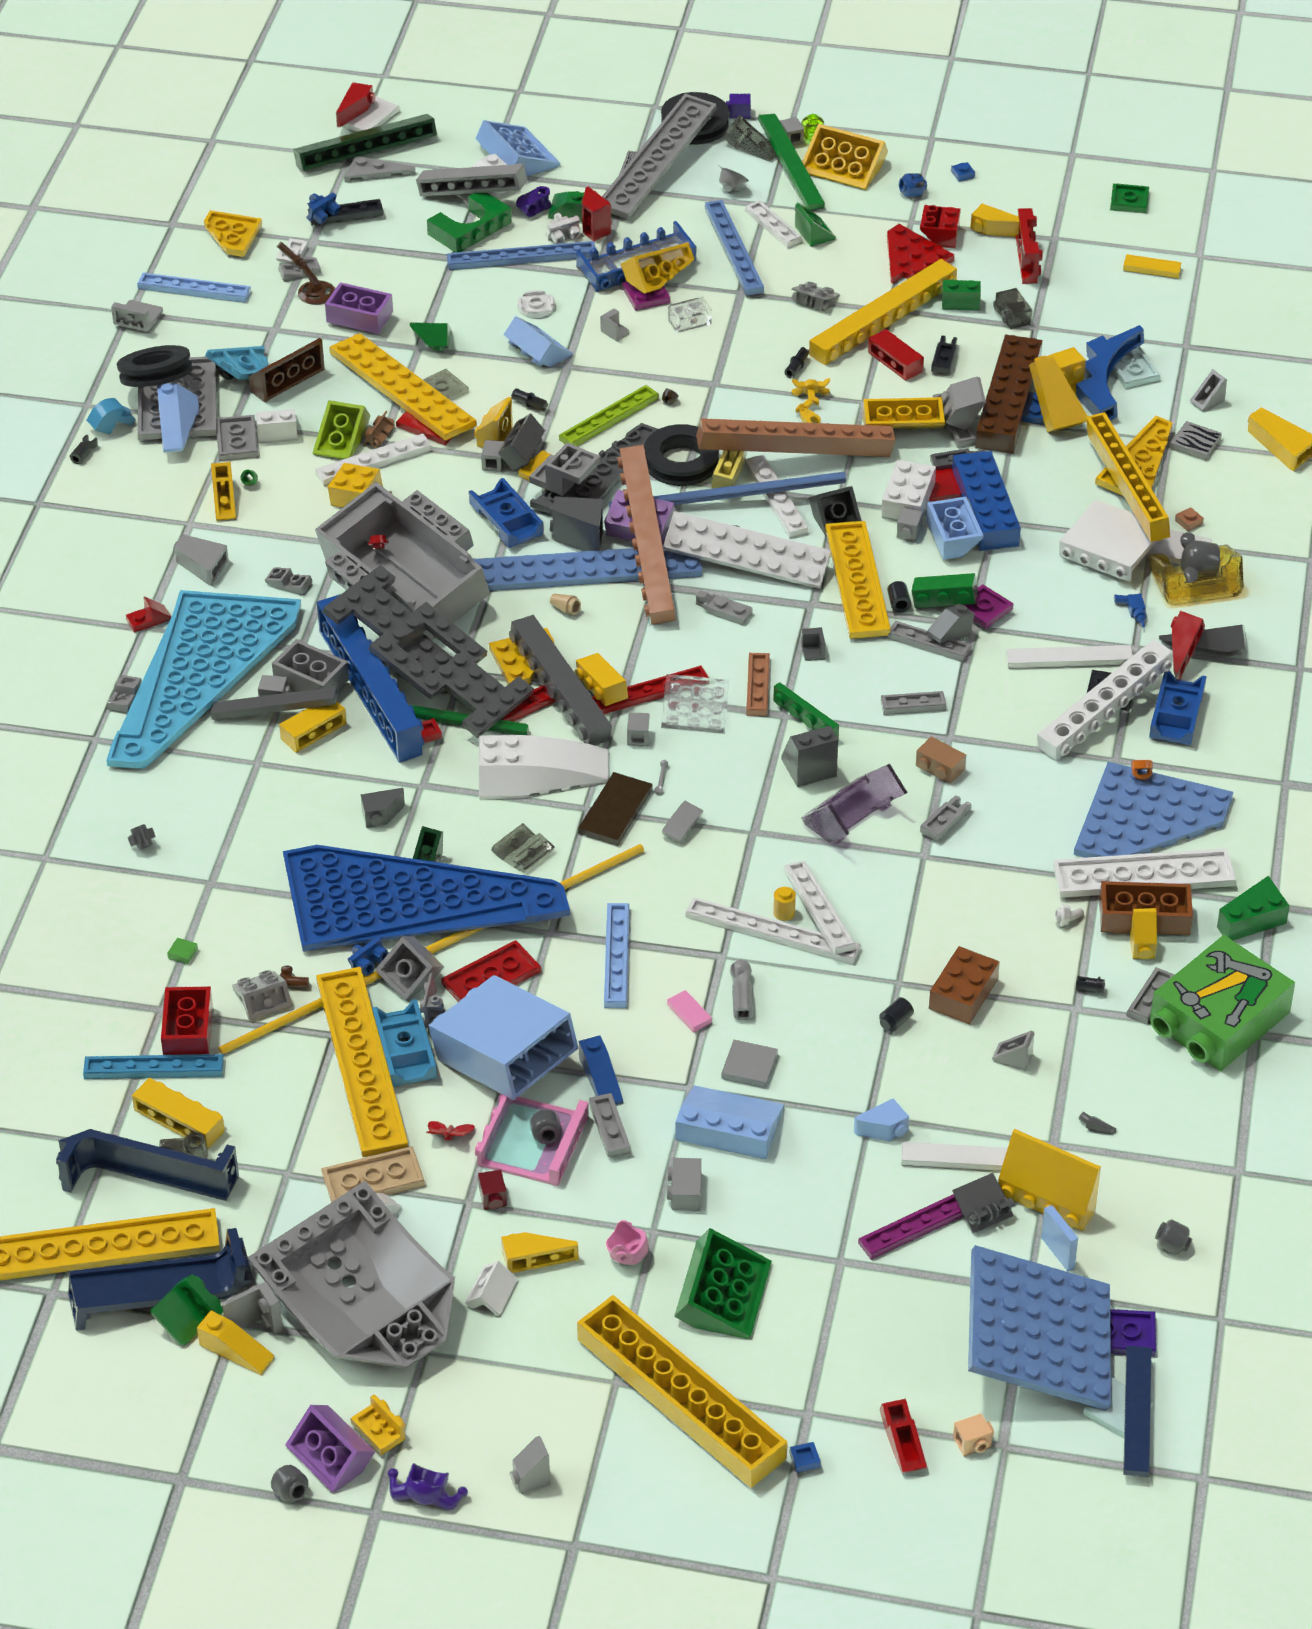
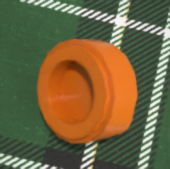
(1142, 765)

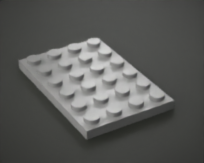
(200, 382)

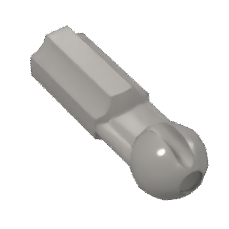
(741, 990)

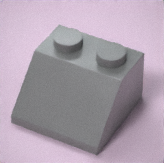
(963, 402)
(408, 967)

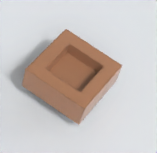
(1189, 519)

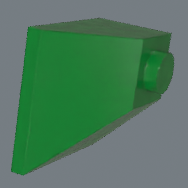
(567, 204)
(433, 334)

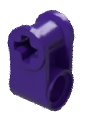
(533, 202)

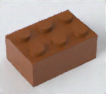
(964, 985)

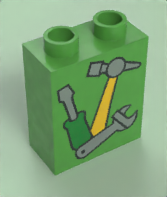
(1221, 1003)

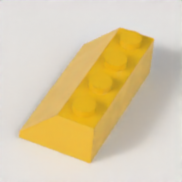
(904, 412)

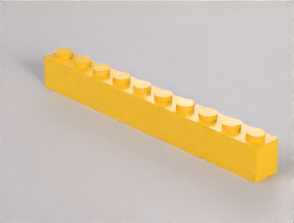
(881, 312)
(1128, 477)

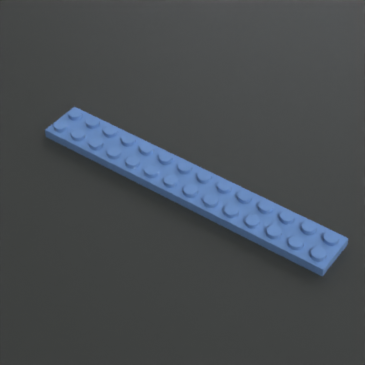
(576, 568)

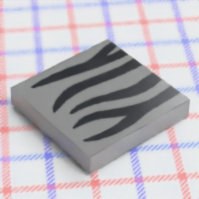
(1195, 440)

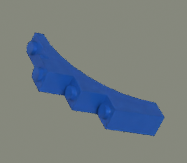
(1103, 357)

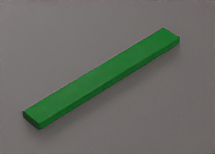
(791, 161)

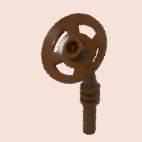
(315, 287)

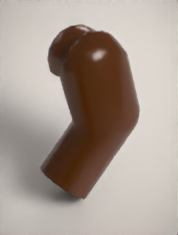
(291, 980)

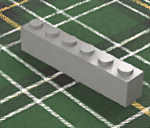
(471, 180)

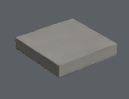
(749, 1063)

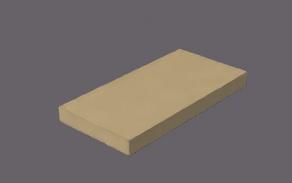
(384, 1172)

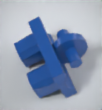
(319, 205)
(368, 956)

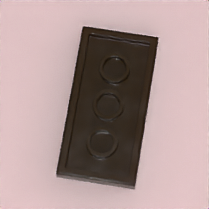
(615, 808)

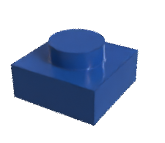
(963, 171)
(805, 1457)

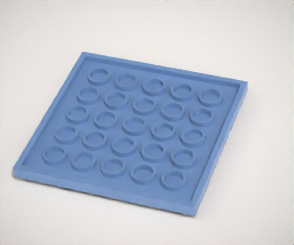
(1039, 1328)

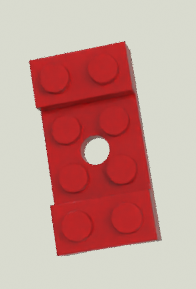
(1027, 248)

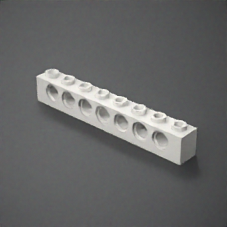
(1105, 700)

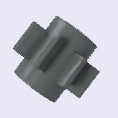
(141, 837)

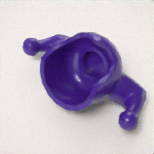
(425, 1488)

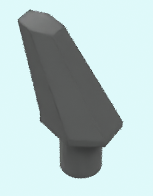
(1096, 1124)

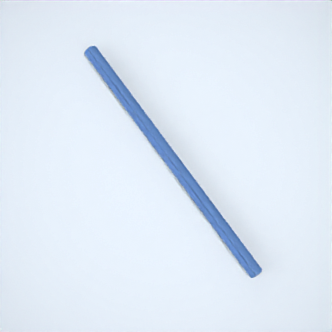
(754, 488)

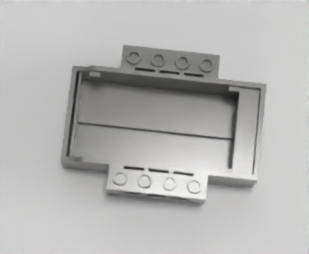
(423, 551)

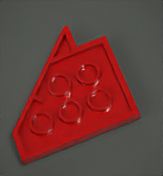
(911, 253)

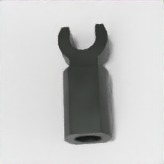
(83, 449)

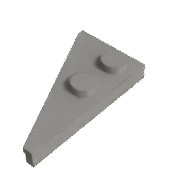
(375, 169)

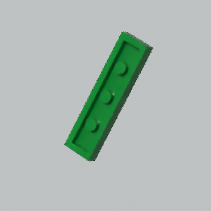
(802, 709)

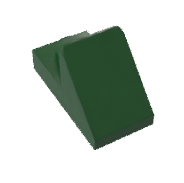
(429, 844)

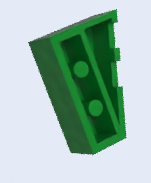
(1253, 911)

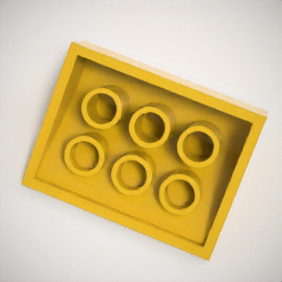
(844, 156)
(1046, 1176)

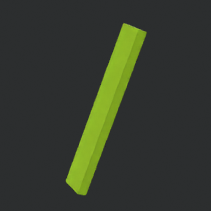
(609, 416)

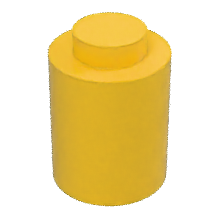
(784, 903)

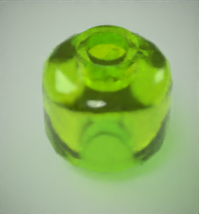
(810, 124)

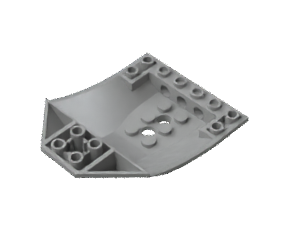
(399, 1293)

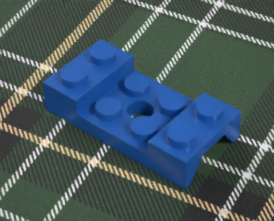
(515, 523)
(1175, 721)

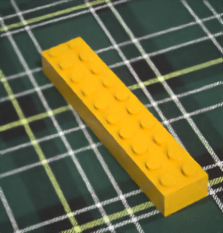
(682, 1391)

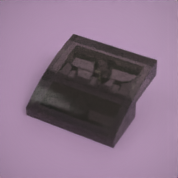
(522, 848)

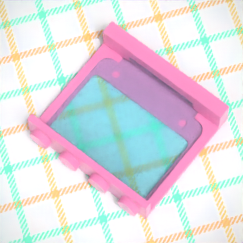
(511, 1146)

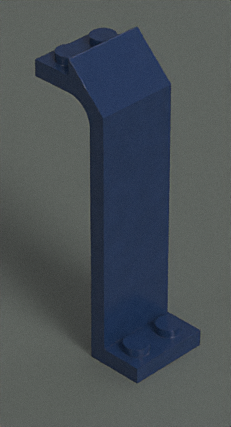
(146, 1162)
(148, 1282)

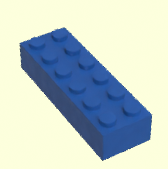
(986, 493)

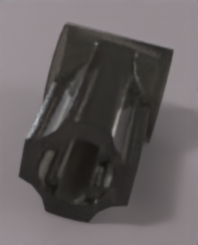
(192, 1144)

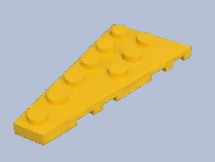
(1147, 451)

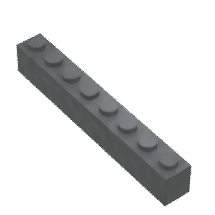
(560, 681)

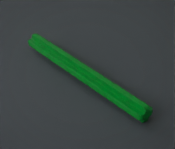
(457, 718)

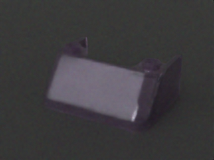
(853, 803)

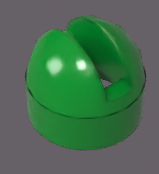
(246, 480)

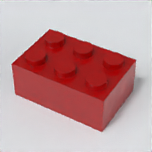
(187, 1020)

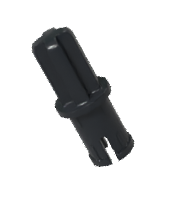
(796, 362)
(529, 399)

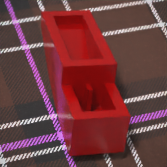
(902, 1435)

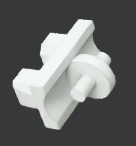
(562, 226)

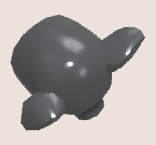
(1199, 558)

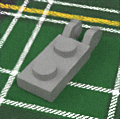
(945, 818)

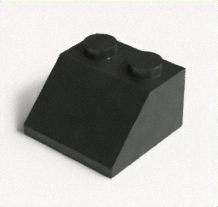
(835, 507)

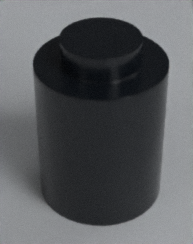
(899, 596)
(896, 1014)

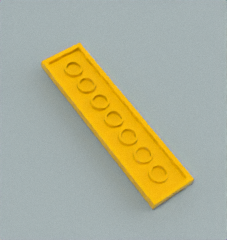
(857, 580)

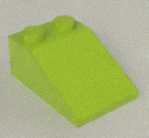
(341, 430)

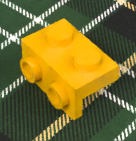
(379, 1425)

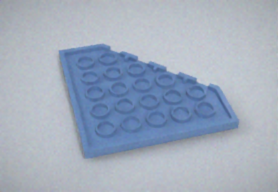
(1146, 814)

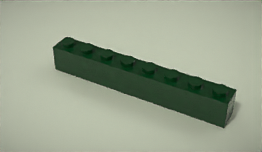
(365, 142)

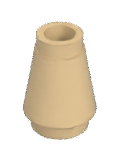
(567, 603)

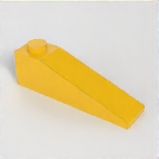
(654, 269)

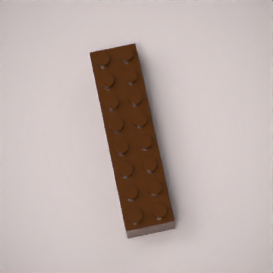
(1008, 395)

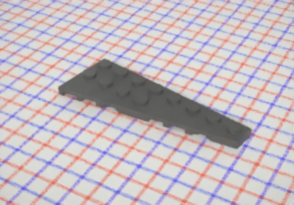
(604, 475)

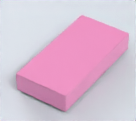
(689, 1011)

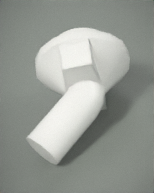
(1064, 914)

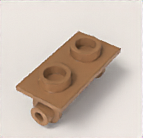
(381, 425)

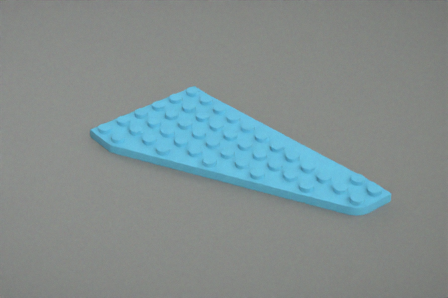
(198, 660)

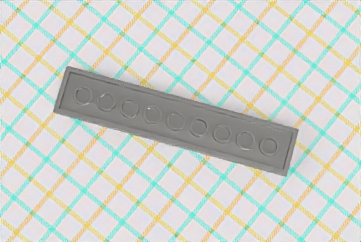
(658, 154)

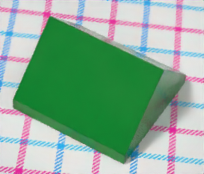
(812, 226)

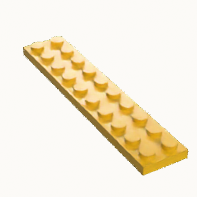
(403, 386)
(361, 1062)
(108, 1243)

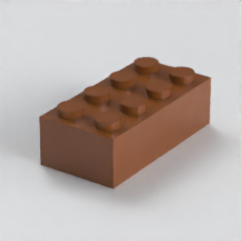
(1171, 902)

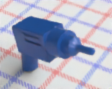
(1135, 606)

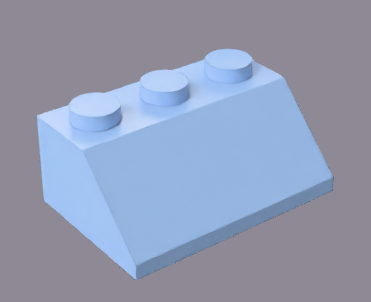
(535, 343)
(953, 526)

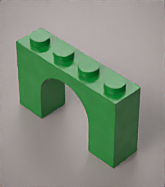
(459, 236)

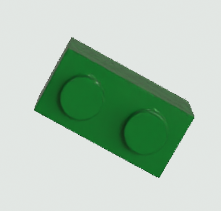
(961, 294)

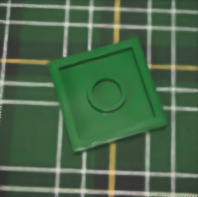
(1129, 198)

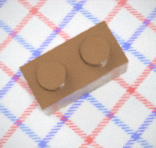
(940, 760)

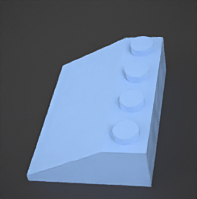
(516, 146)
(728, 1121)

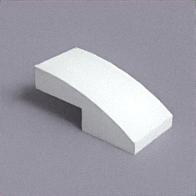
(297, 246)

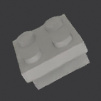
(564, 469)

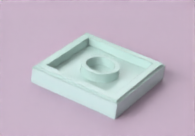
(1114, 1416)

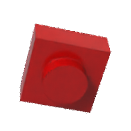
(431, 731)

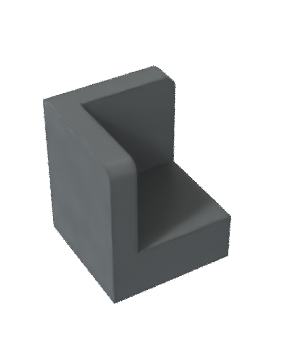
(813, 644)

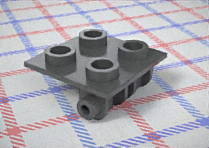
(983, 1203)

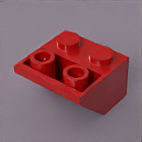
(595, 215)
(941, 225)

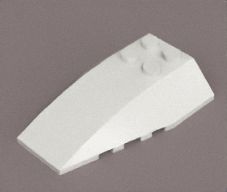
(536, 764)

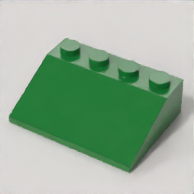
(723, 1286)

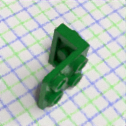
(185, 1308)

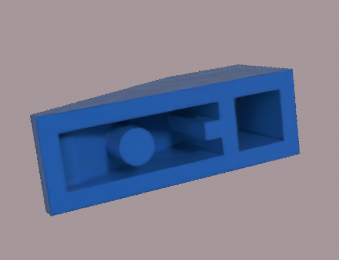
(599, 1068)

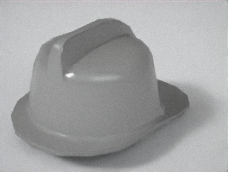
(731, 179)

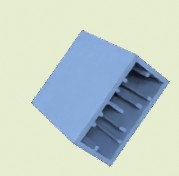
(503, 1036)

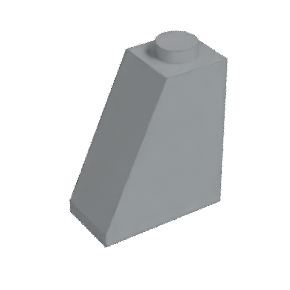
(201, 557)

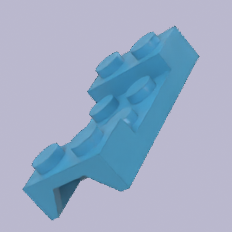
(407, 1060)

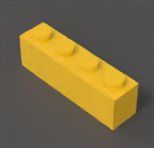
(177, 1112)

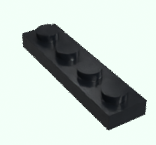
(354, 211)

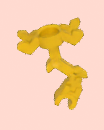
(810, 388)

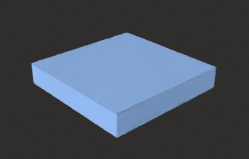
(1059, 1238)

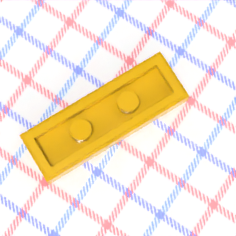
(1152, 266)

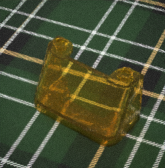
(1178, 591)

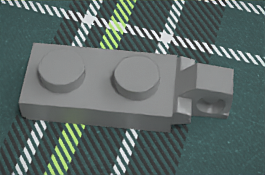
(724, 607)

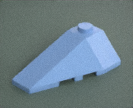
(177, 415)

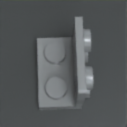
(135, 315)
(263, 994)
(255, 1305)

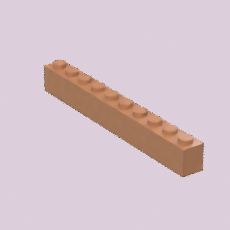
(795, 437)
(647, 534)

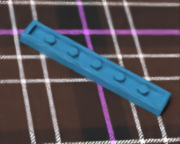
(153, 1066)

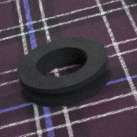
(714, 127)
(154, 366)
(675, 472)

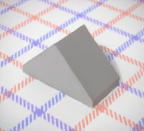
(1211, 391)
(1015, 1051)

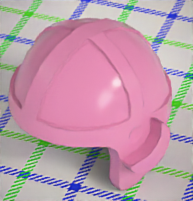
(627, 1244)

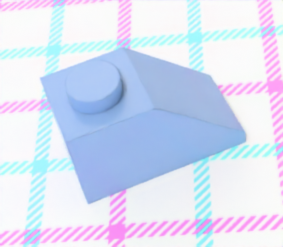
(882, 1121)

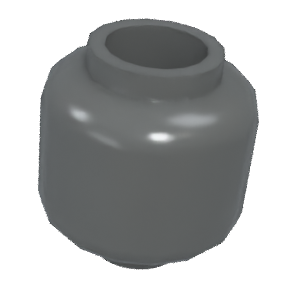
(545, 1126)
(1173, 1237)
(289, 1483)

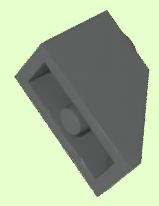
(952, 624)
(381, 806)

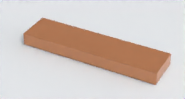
(757, 684)

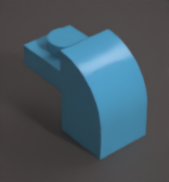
(107, 414)

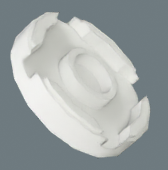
(536, 304)

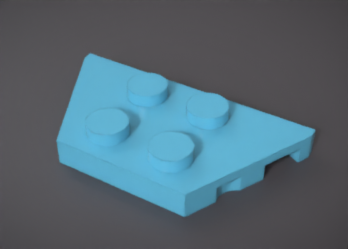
(239, 361)

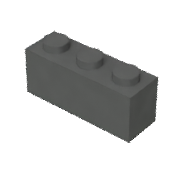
(521, 442)

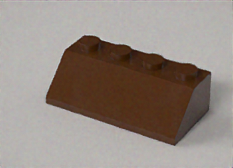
(288, 371)

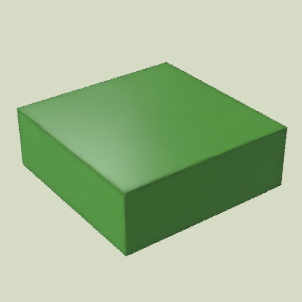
(182, 950)

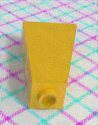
(1056, 398)
(1282, 438)

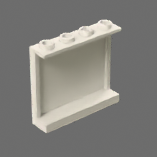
(1106, 540)

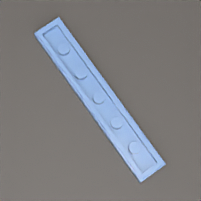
(194, 287)
(616, 955)

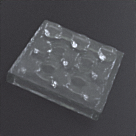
(695, 703)

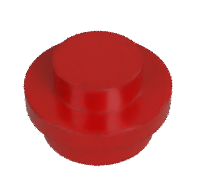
(378, 542)

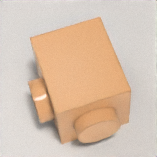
(973, 1434)

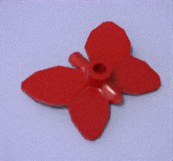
(439, 1128)

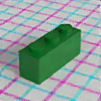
(944, 590)

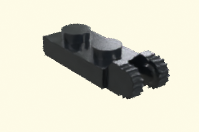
(944, 355)

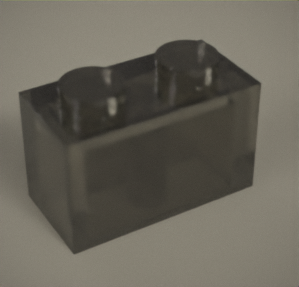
(1013, 308)

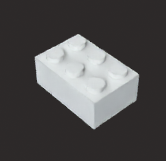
(908, 488)

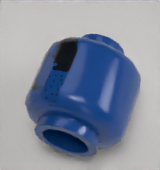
(912, 185)

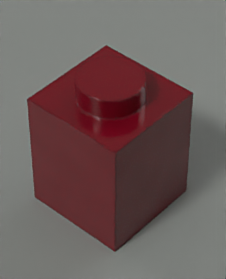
(492, 1189)

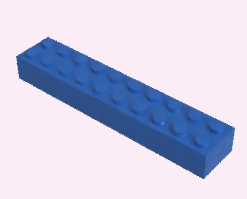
(373, 685)

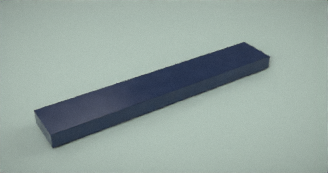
(1137, 1411)

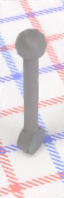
(658, 789)

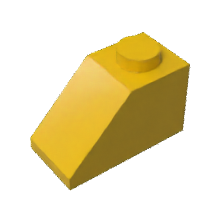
(1143, 933)

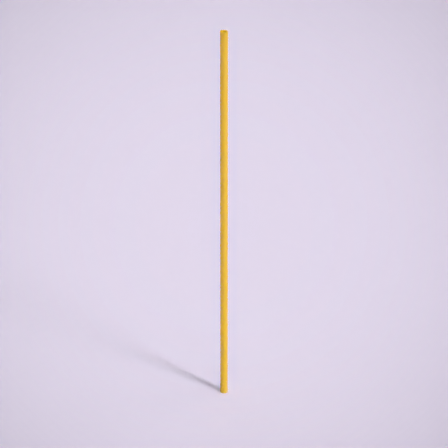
(308, 1008)

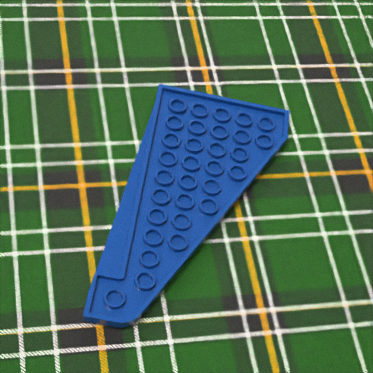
(364, 895)

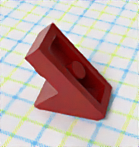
(151, 615)

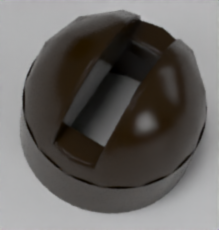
(670, 396)

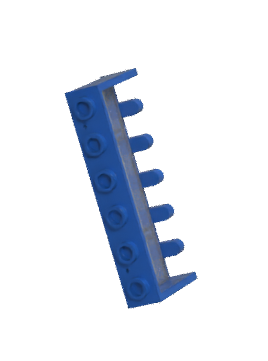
(606, 270)

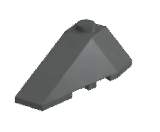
(1221, 639)

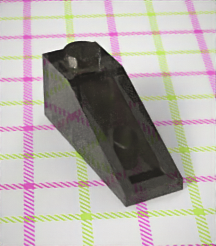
(749, 140)

